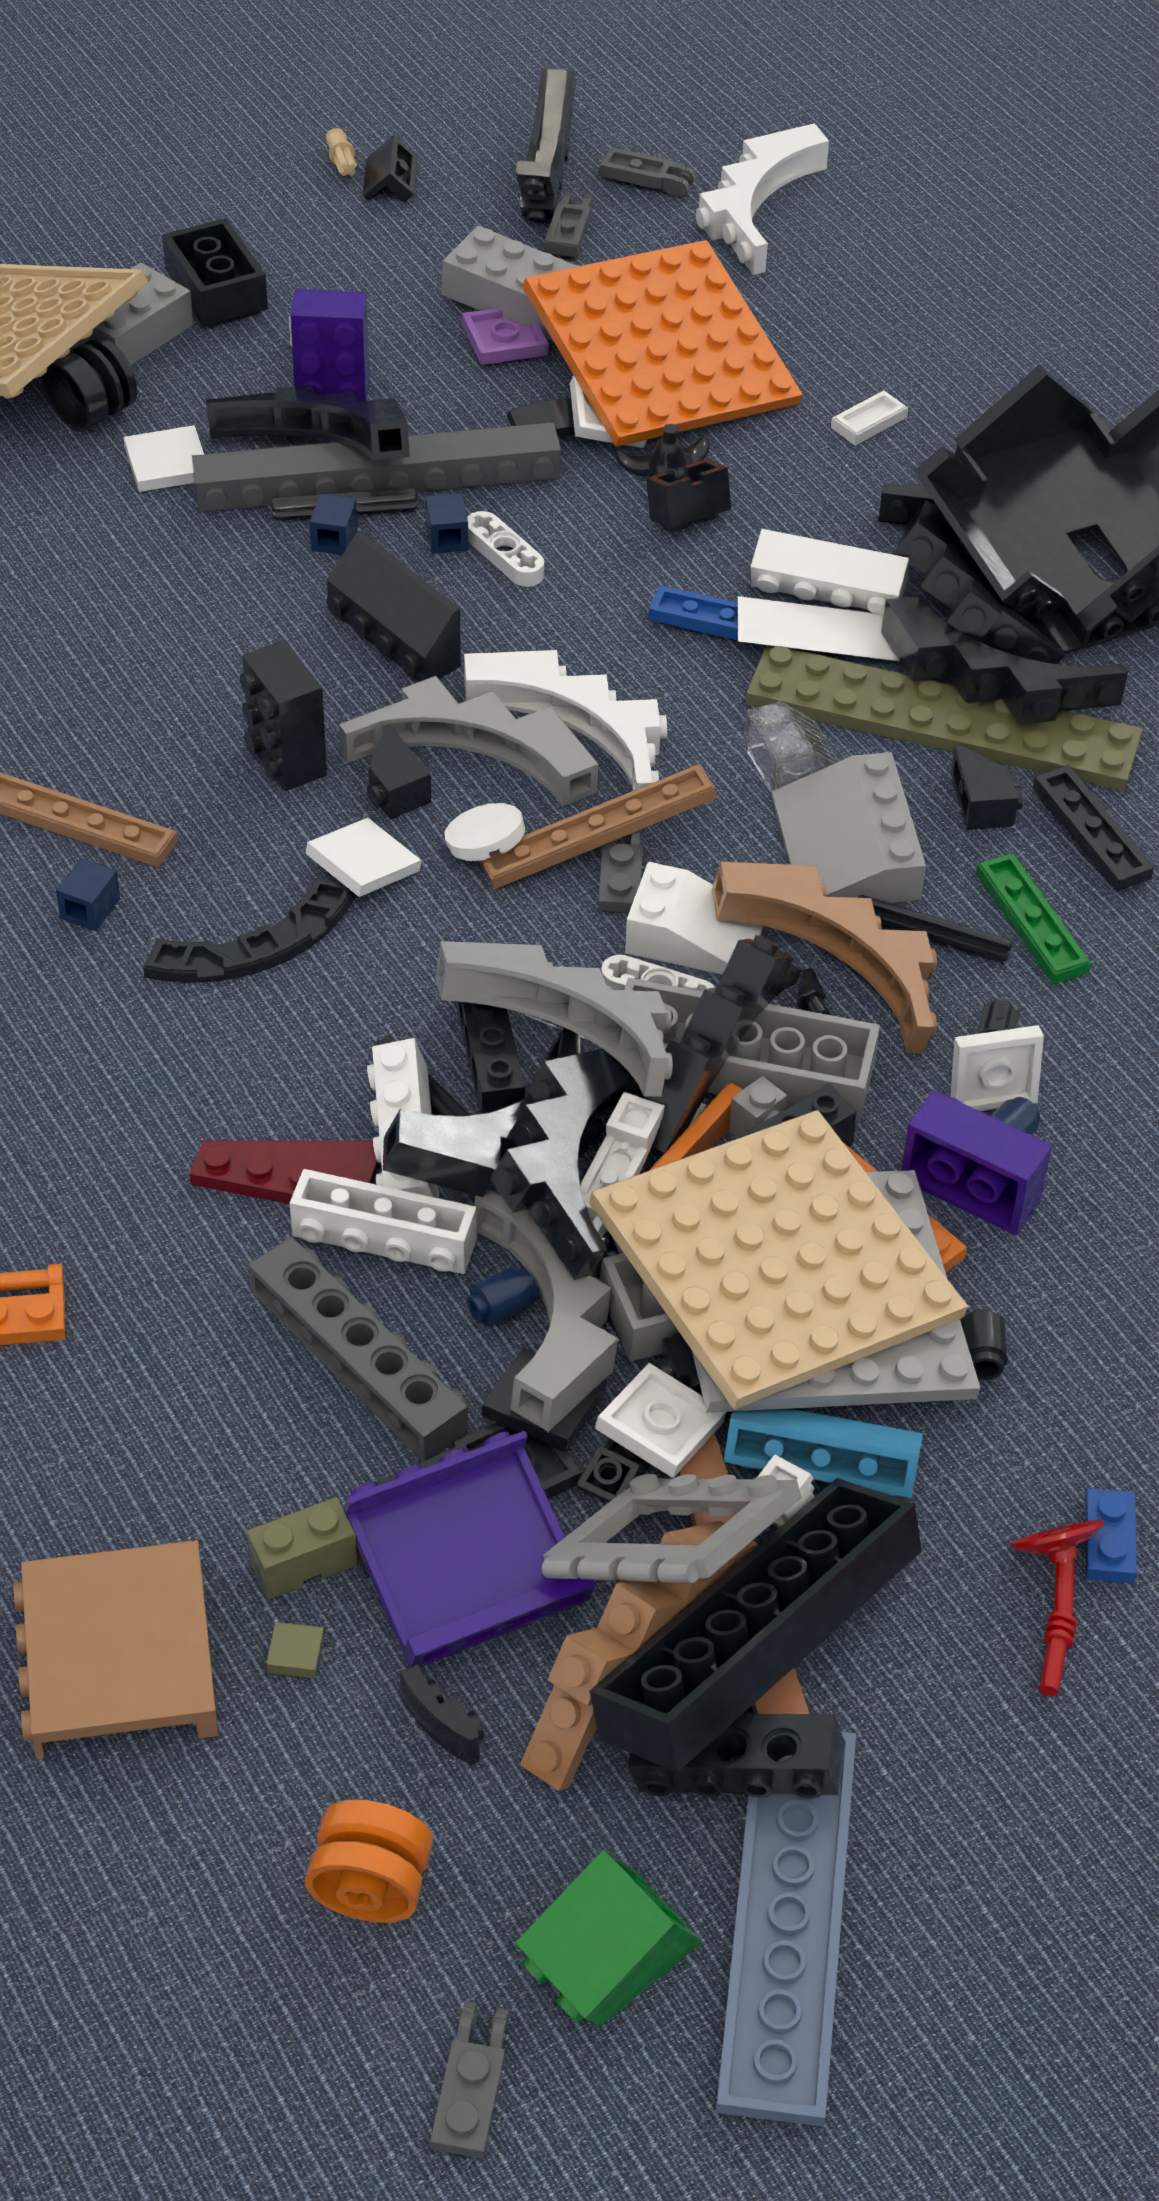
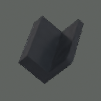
(392, 167)

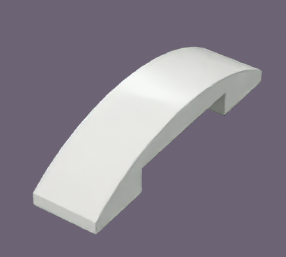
(624, 1149)

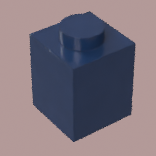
(446, 523)
(333, 524)
(88, 894)

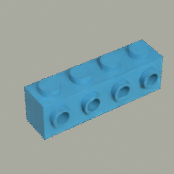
(827, 1448)

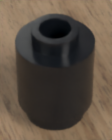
(986, 1342)

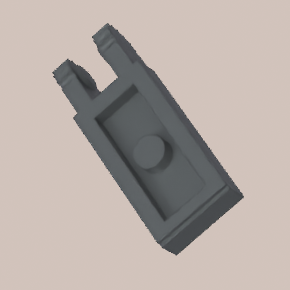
(647, 171)
(568, 226)
(620, 874)
(470, 2087)

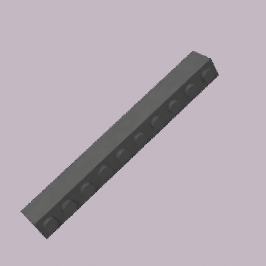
(434, 463)

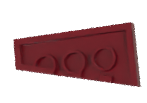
(274, 1167)

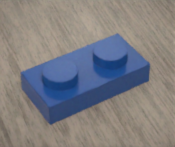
(1113, 1548)

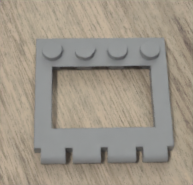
(589, 1557)

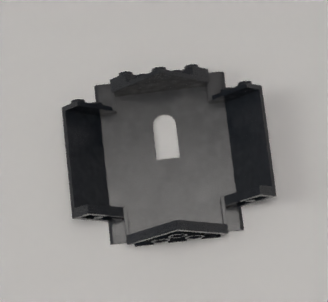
(1046, 471)

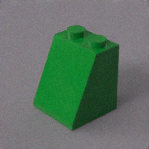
(605, 1940)

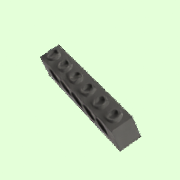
(334, 1324)

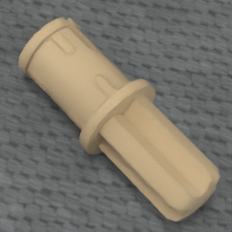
(341, 152)

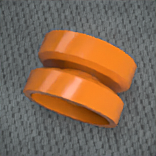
(369, 1861)

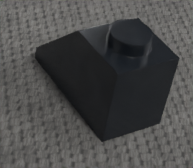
(397, 777)
(984, 790)

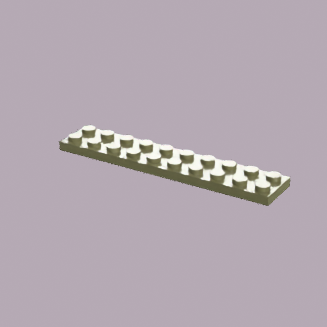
(940, 718)

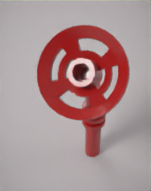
(1061, 1549)

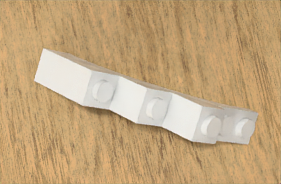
(762, 169)
(535, 681)

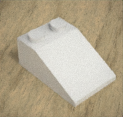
(678, 922)

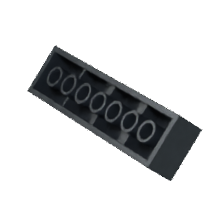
(755, 1624)

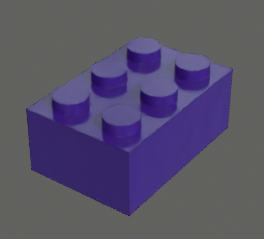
(330, 341)
(976, 1161)

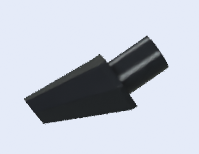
(811, 993)

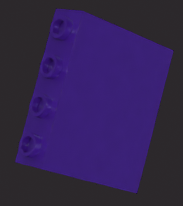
(461, 1549)

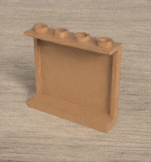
(114, 1644)

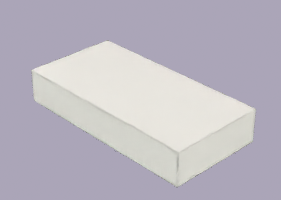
(869, 417)

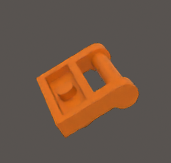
(33, 1316)

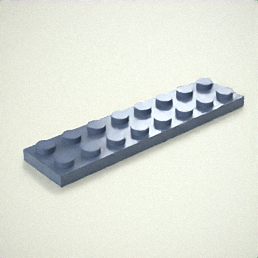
(786, 1955)

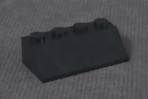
(395, 610)

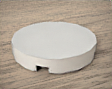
(484, 831)

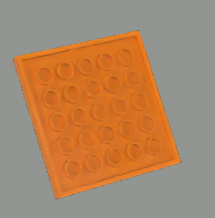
(661, 342)

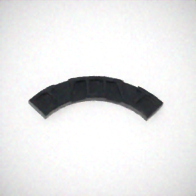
(257, 950)

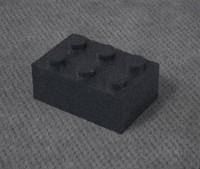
(216, 270)
(284, 715)

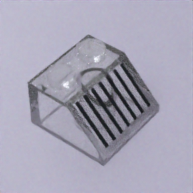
(785, 744)

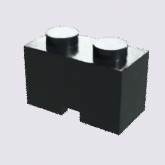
(689, 496)

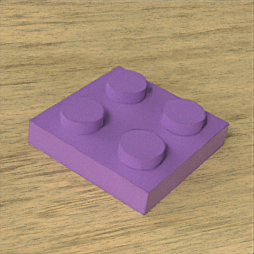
(502, 339)

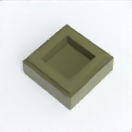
(295, 1650)

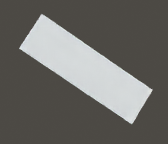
(812, 628)

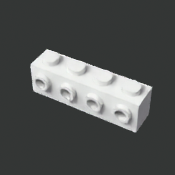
(827, 571)
(399, 1083)
(383, 1221)

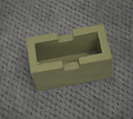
(301, 1547)

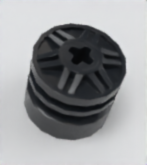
(90, 384)

